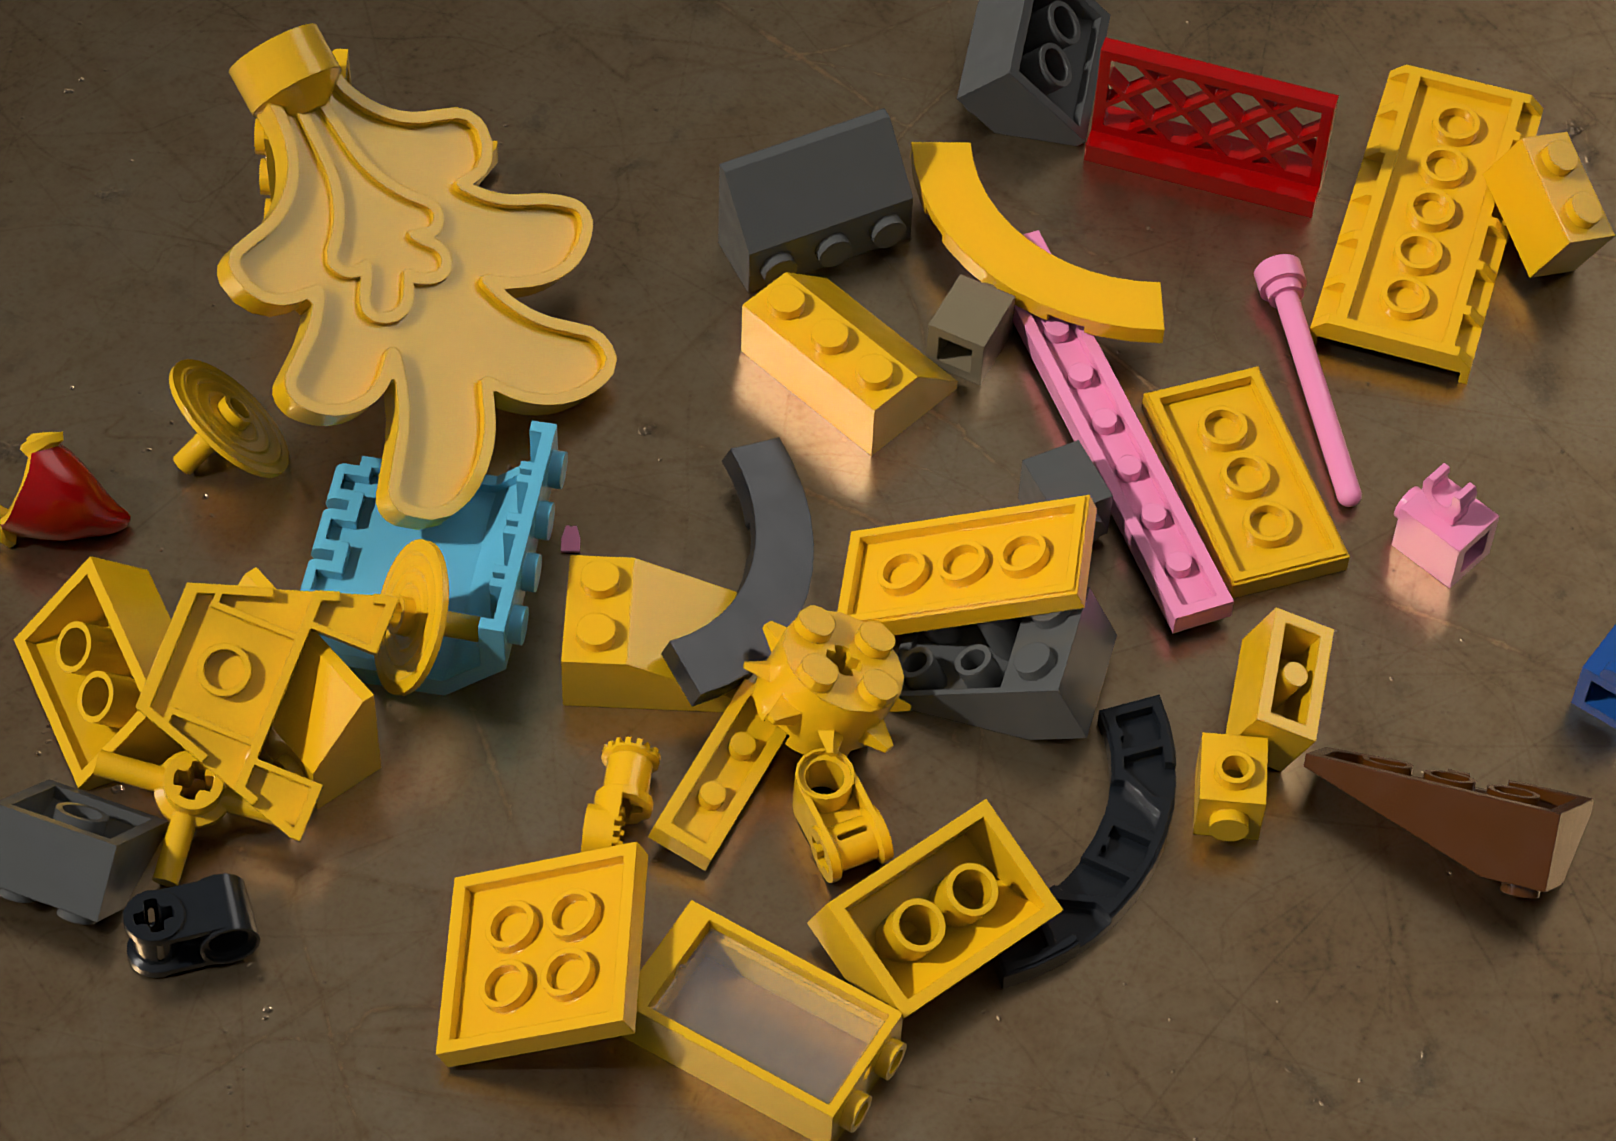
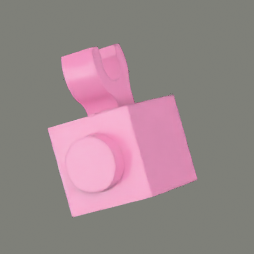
(1444, 527)

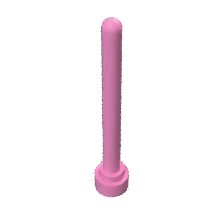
(1283, 286)

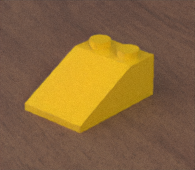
(618, 625)

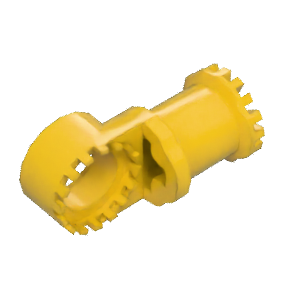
(623, 795)

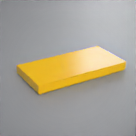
(1245, 482)
(971, 566)

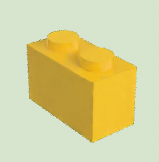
(1548, 204)
(1281, 685)

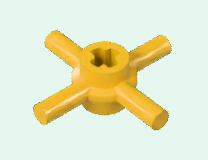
(183, 813)

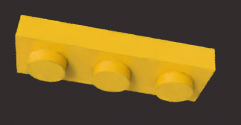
(719, 781)

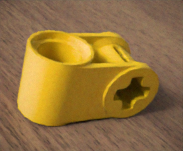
(841, 825)

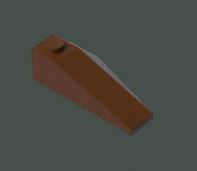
(1501, 832)

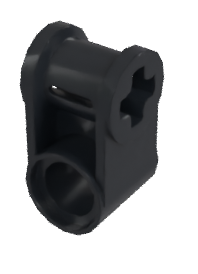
(194, 923)

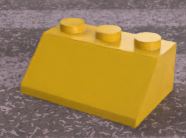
(841, 359)
(91, 662)
(325, 719)
(935, 912)

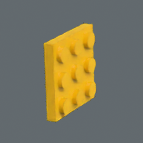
(543, 955)

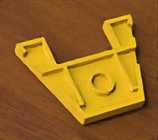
(229, 671)

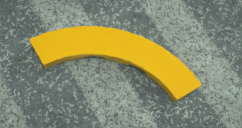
(1012, 263)

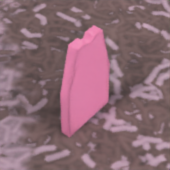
(570, 540)

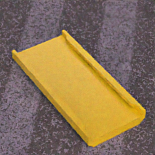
(1422, 223)

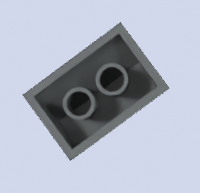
(1034, 67)
(814, 200)

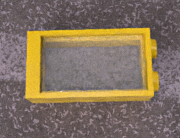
(765, 1025)

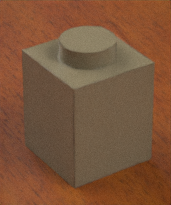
(970, 329)

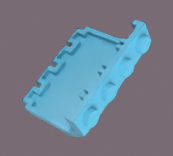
(485, 549)

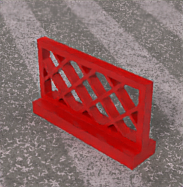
(1203, 153)

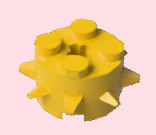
(829, 682)

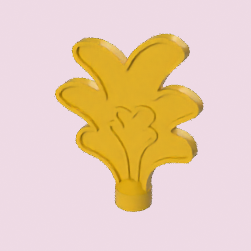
(405, 277)

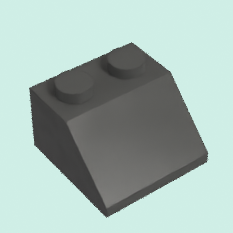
(74, 850)

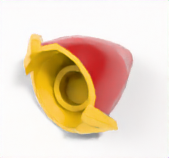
(58, 497)

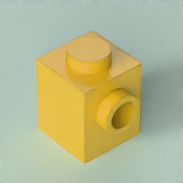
(1230, 786)

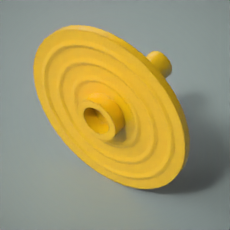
(225, 422)
(420, 618)

